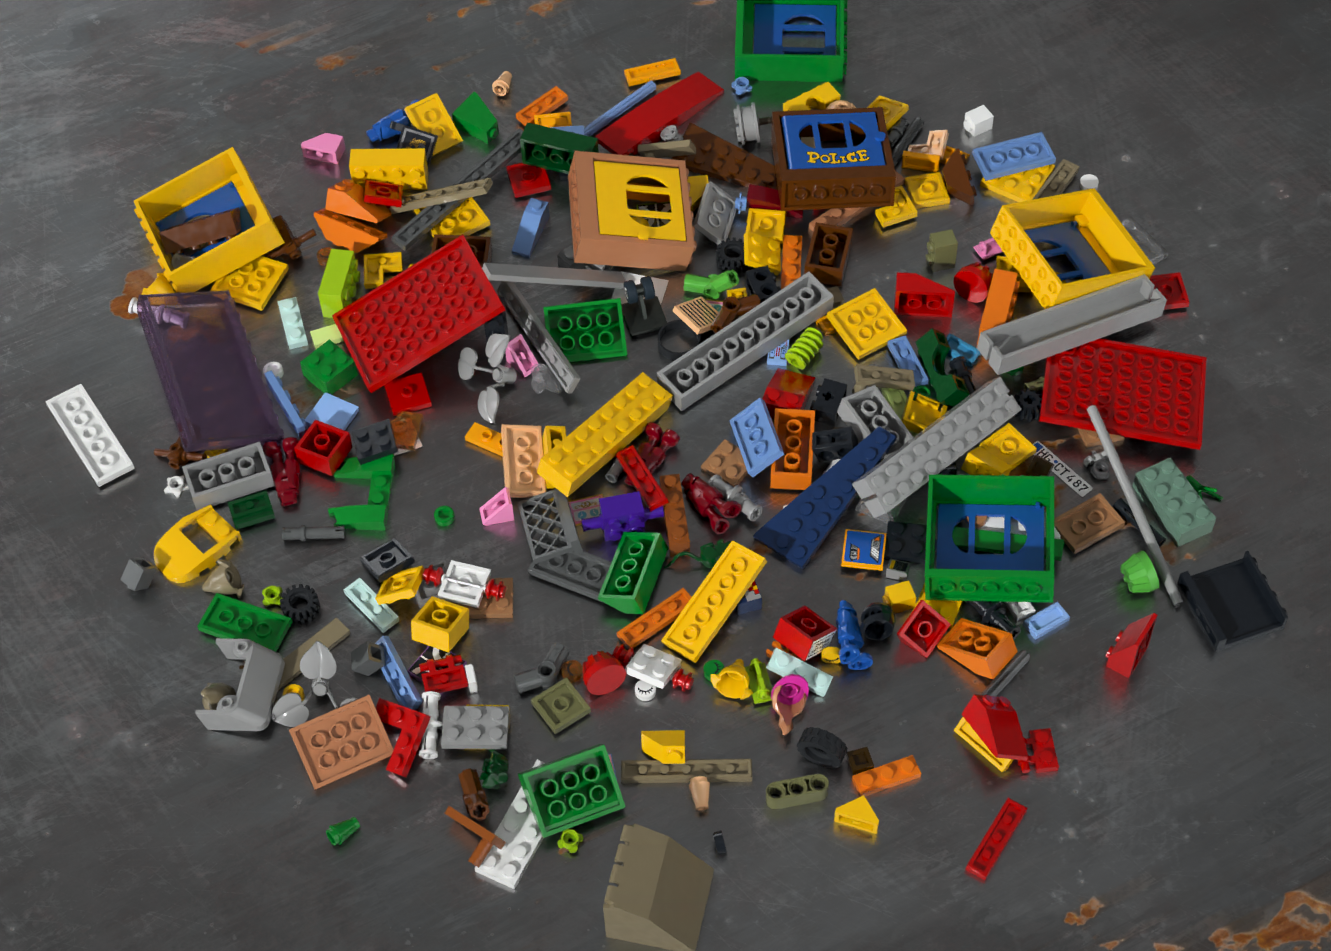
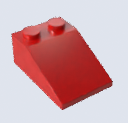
(922, 297)
(788, 391)
(1131, 645)
(996, 725)

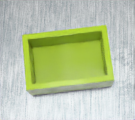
(338, 282)

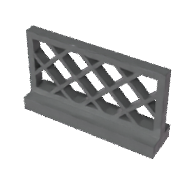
(567, 524)

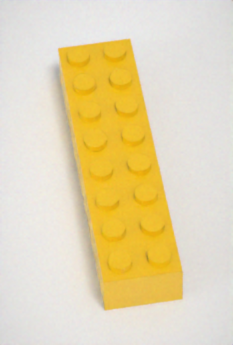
(604, 434)

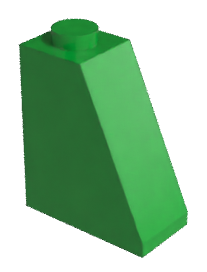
(476, 119)

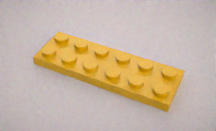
(714, 601)

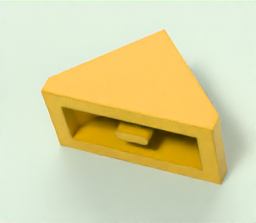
(857, 815)

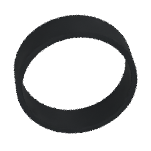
(676, 324)

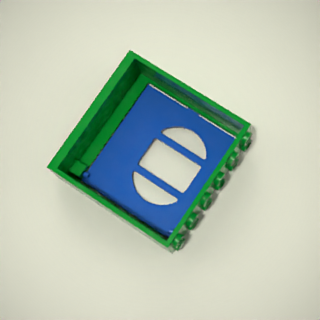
(774, 61)
(990, 576)

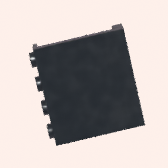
(1233, 602)

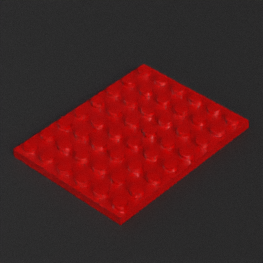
(417, 313)
(1134, 387)

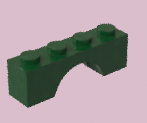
(933, 351)

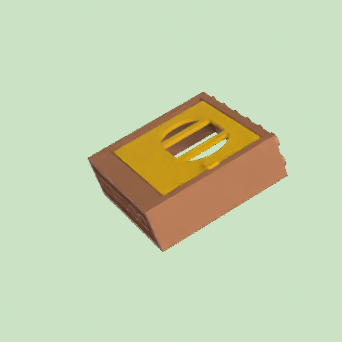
(602, 222)

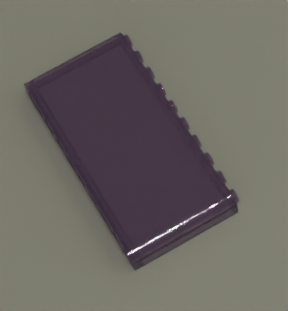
(208, 370)

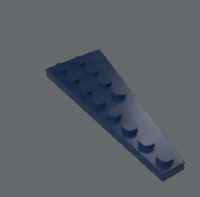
(813, 514)

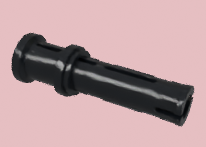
(960, 369)

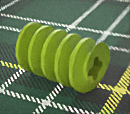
(804, 348)

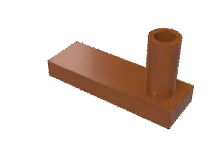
(487, 841)

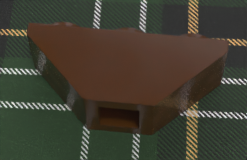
(958, 179)

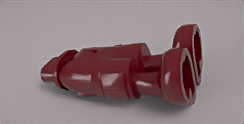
(652, 455)
(284, 474)
(706, 498)

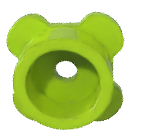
(272, 591)
(566, 836)

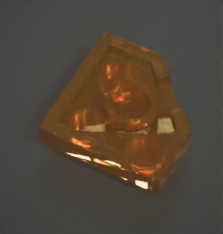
(407, 429)

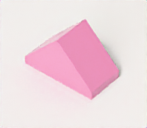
(520, 356)
(497, 509)

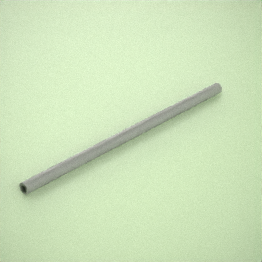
(1135, 506)

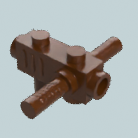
(292, 244)
(178, 456)

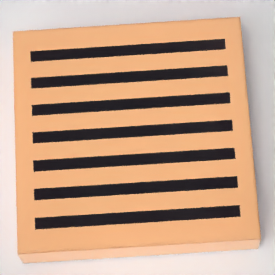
(696, 314)

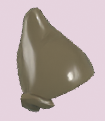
(224, 580)
(214, 692)

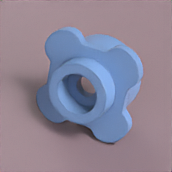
(741, 85)
(741, 203)

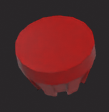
(973, 282)
(603, 673)

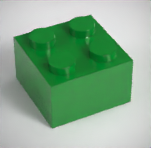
(329, 368)

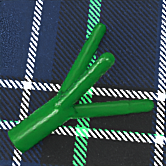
(1200, 488)

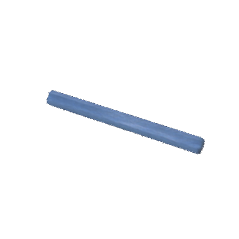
(619, 108)

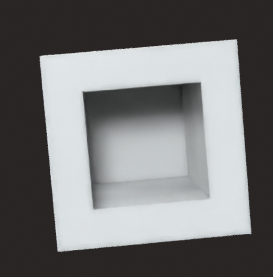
(978, 120)

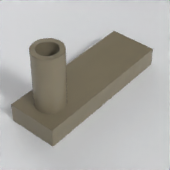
(667, 149)
(882, 377)

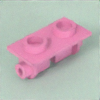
(987, 249)

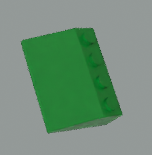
(587, 329)
(572, 790)

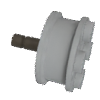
(748, 123)

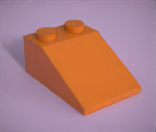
(348, 200)
(979, 647)

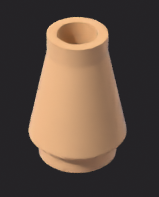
(502, 84)
(699, 790)

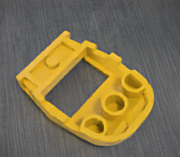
(180, 559)

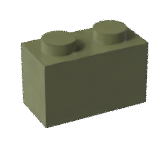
(942, 250)

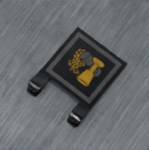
(415, 138)

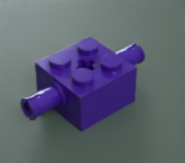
(621, 515)

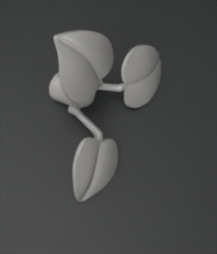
(495, 350)
(319, 666)

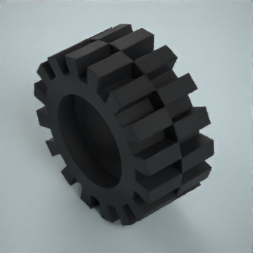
(727, 262)
(300, 594)

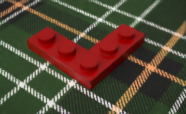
(413, 728)

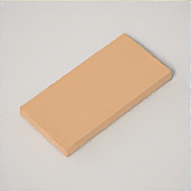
(521, 458)

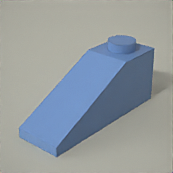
(531, 227)

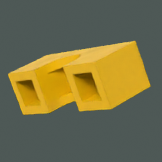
(816, 98)

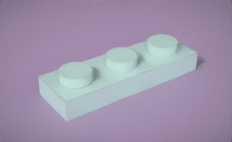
(292, 323)
(365, 600)
(786, 664)

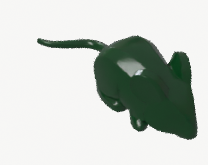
(708, 554)
(494, 770)

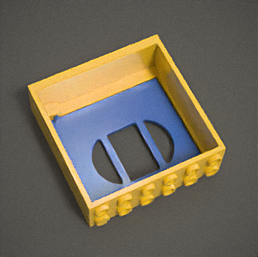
(209, 191)
(1083, 231)

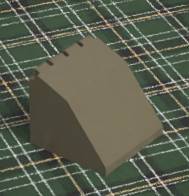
(657, 892)

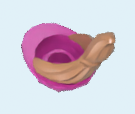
(789, 699)

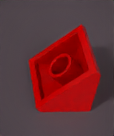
(923, 629)

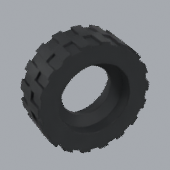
(822, 747)

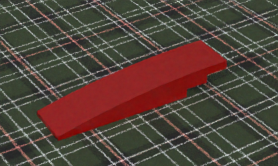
(666, 108)

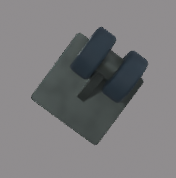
(640, 313)

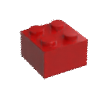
(323, 447)

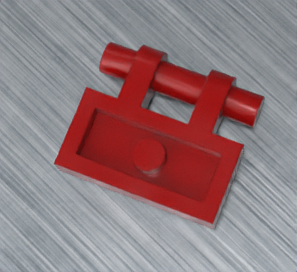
(443, 679)
(1043, 752)

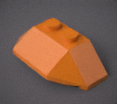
(347, 232)

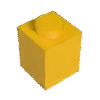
(900, 597)

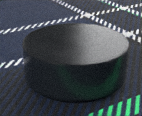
(719, 842)

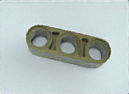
(804, 784)

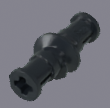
(995, 616)

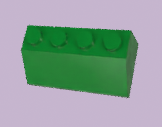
(634, 571)

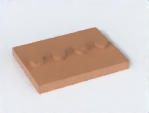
(341, 742)

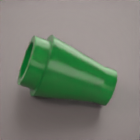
(342, 831)

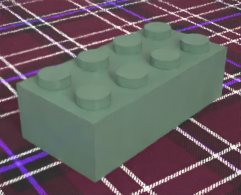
(1174, 502)

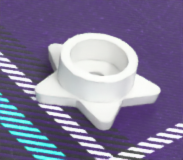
(172, 482)

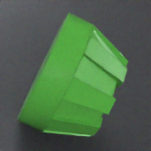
(1139, 573)

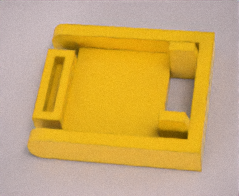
(921, 412)

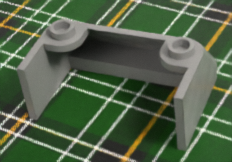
(256, 691)

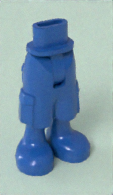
(382, 129)
(851, 638)

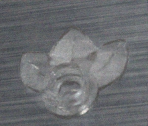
(544, 380)

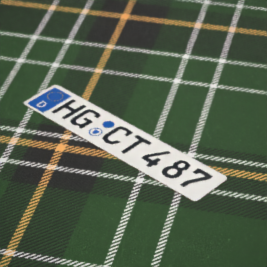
(1063, 471)

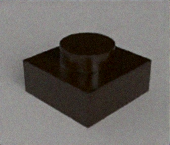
(1039, 467)
(860, 760)

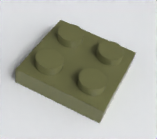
(560, 705)

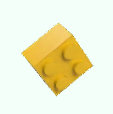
(440, 624)

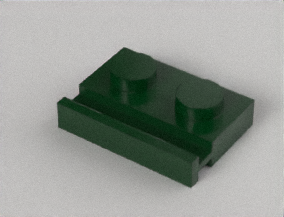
(251, 510)

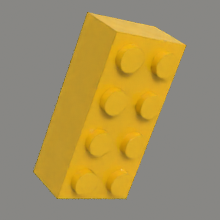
(391, 166)

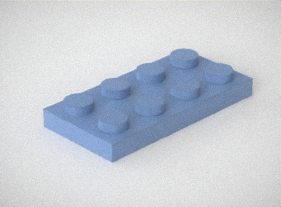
(1013, 156)
(756, 437)

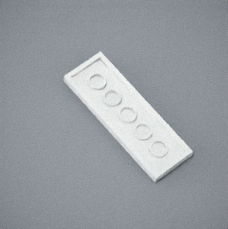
(90, 435)
(522, 841)

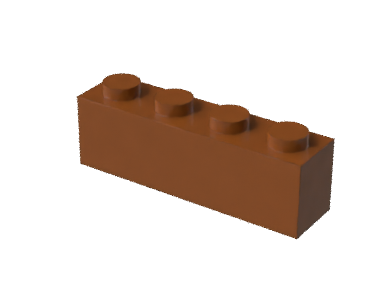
(674, 515)

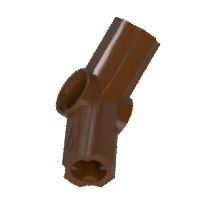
(732, 309)
(474, 796)

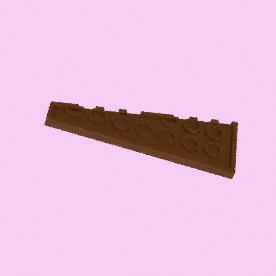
(725, 160)

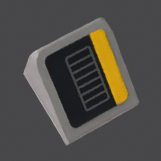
(897, 570)

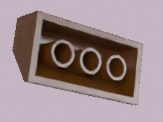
(200, 231)

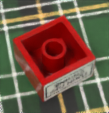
(804, 633)

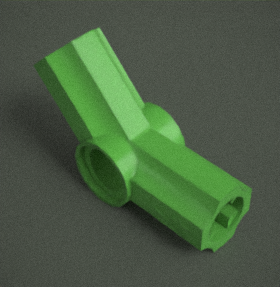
(711, 285)

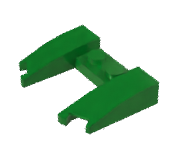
(375, 513)

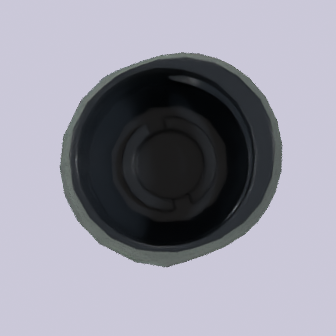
(878, 621)

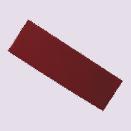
(767, 198)

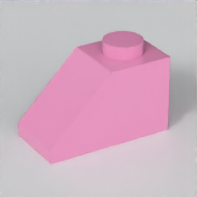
(324, 148)

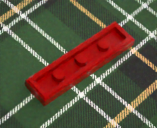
(641, 478)
(996, 839)

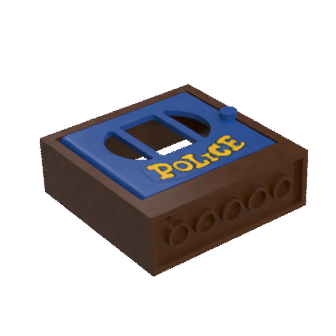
(833, 175)

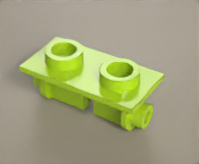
(759, 681)

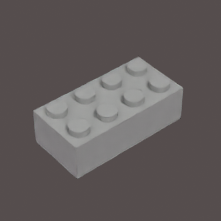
(868, 411)
(228, 476)

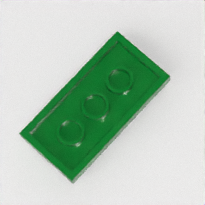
(239, 620)

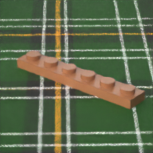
(842, 215)

